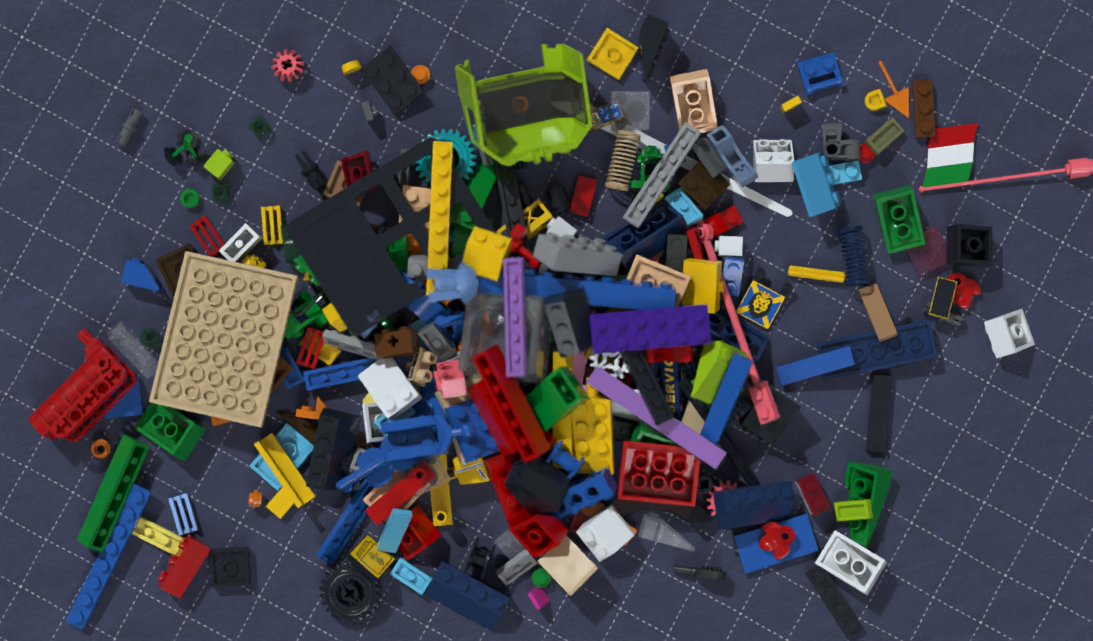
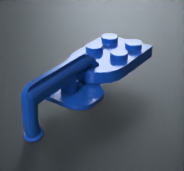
(373, 464)

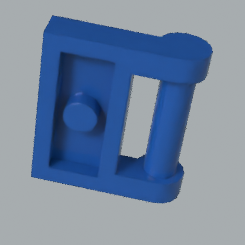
(819, 67)
(457, 323)

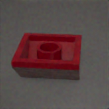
(357, 167)

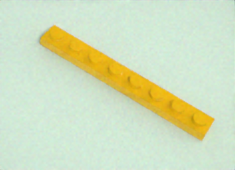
(439, 209)

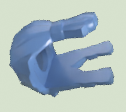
(453, 283)

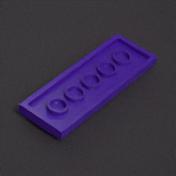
(650, 328)

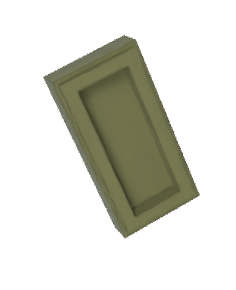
(884, 136)

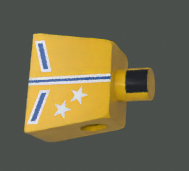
(469, 472)

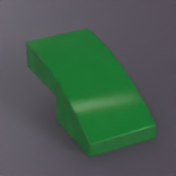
(400, 253)

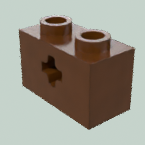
(407, 344)

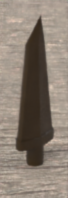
(305, 428)

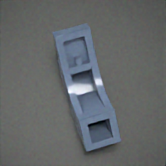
(731, 156)

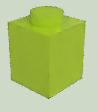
(219, 163)

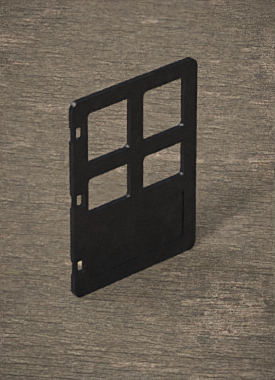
(353, 259)

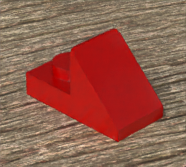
(724, 220)

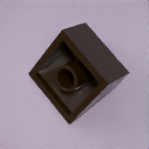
(702, 186)

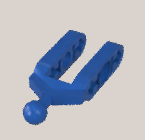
(445, 437)

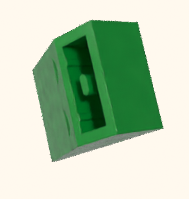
(556, 397)

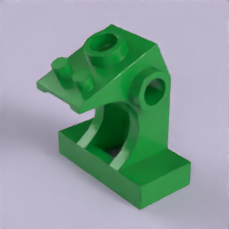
(648, 155)
(314, 314)

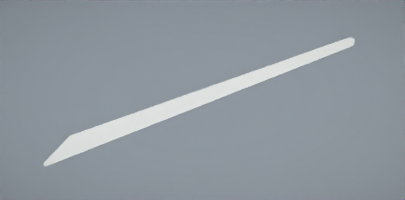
(690, 163)

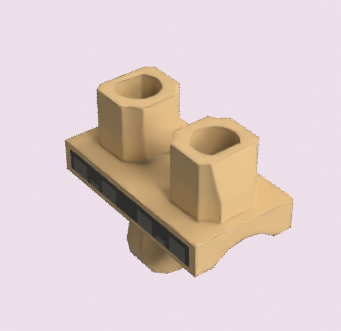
(420, 367)

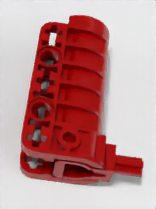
(84, 393)

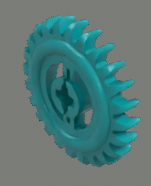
(461, 147)

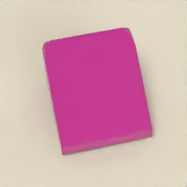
(538, 597)

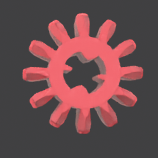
(285, 59)

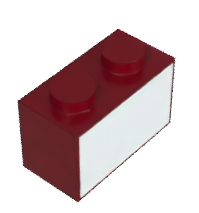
(812, 494)

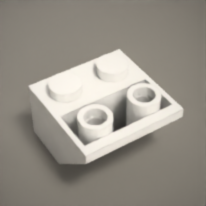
(773, 160)

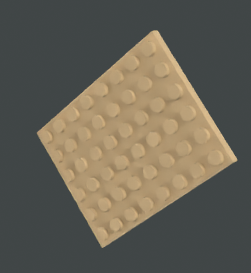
(223, 339)

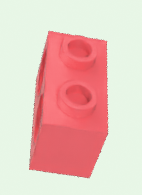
(449, 379)

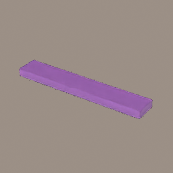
(515, 317)

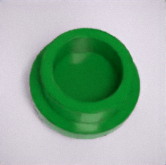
(541, 578)

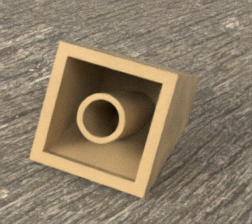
(568, 565)

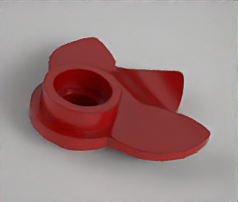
(964, 290)
(774, 541)

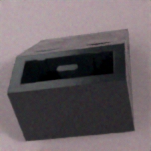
(650, 37)

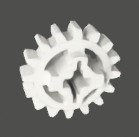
(618, 372)

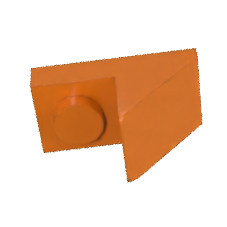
(307, 411)

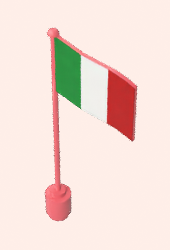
(952, 159)

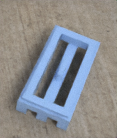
(182, 511)

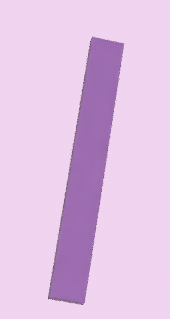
(672, 428)

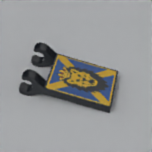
(760, 302)

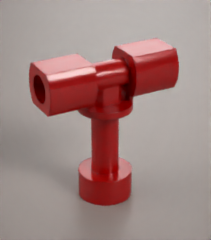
(517, 235)

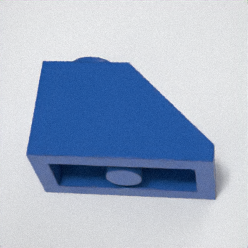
(139, 275)

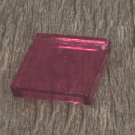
(931, 255)

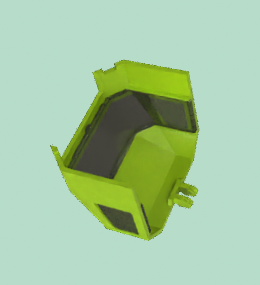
(528, 110)

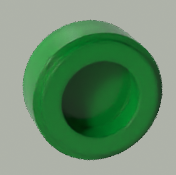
(190, 198)

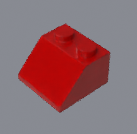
(539, 533)
(418, 534)

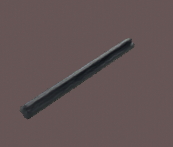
(724, 441)

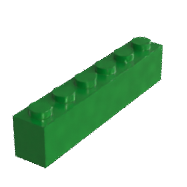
(113, 493)

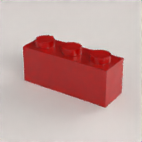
(183, 565)

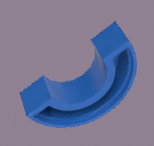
(423, 307)

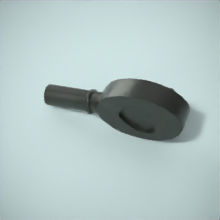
(701, 572)

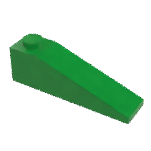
(480, 186)
(871, 483)

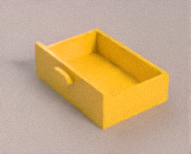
(704, 283)

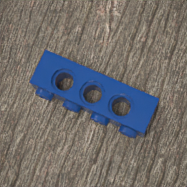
(601, 480)

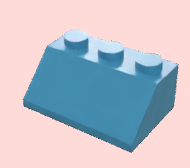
(816, 184)

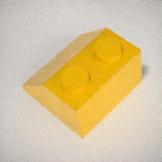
(486, 253)

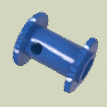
(565, 459)

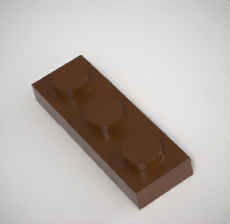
(923, 108)

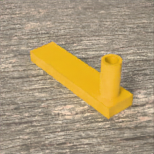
(442, 501)

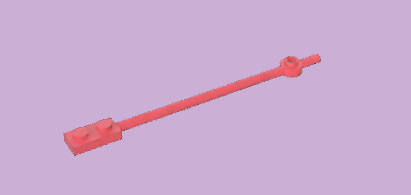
(760, 392)

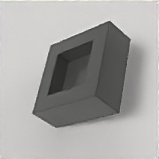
(369, 111)

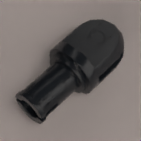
(310, 171)

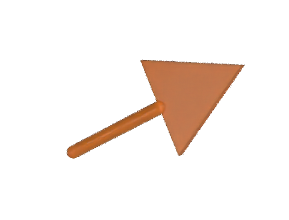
(898, 100)

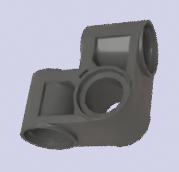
(847, 149)

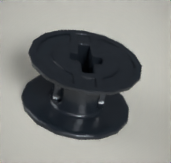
(480, 558)

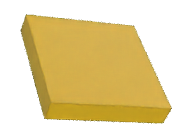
(612, 54)

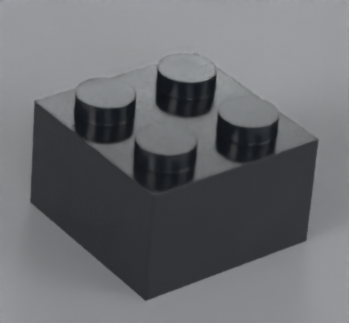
(969, 245)

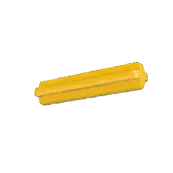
(818, 274)

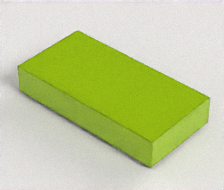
(853, 510)

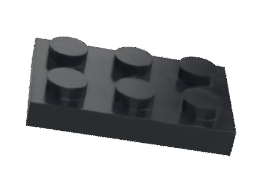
(392, 80)

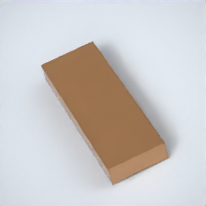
(877, 312)

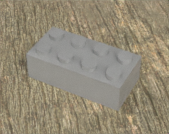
(577, 254)

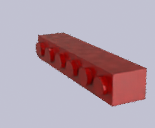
(511, 403)

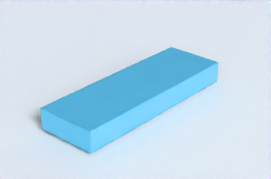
(394, 530)

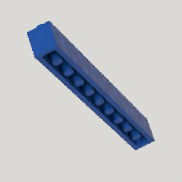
(598, 292)

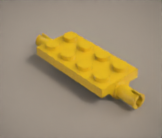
(594, 433)

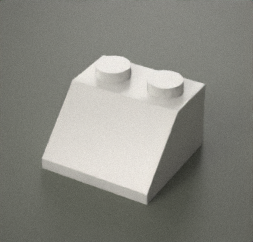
(1009, 333)
(605, 532)

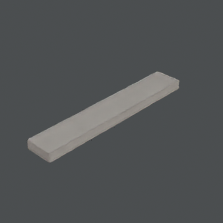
(661, 175)

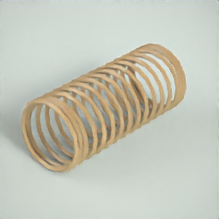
(615, 185)

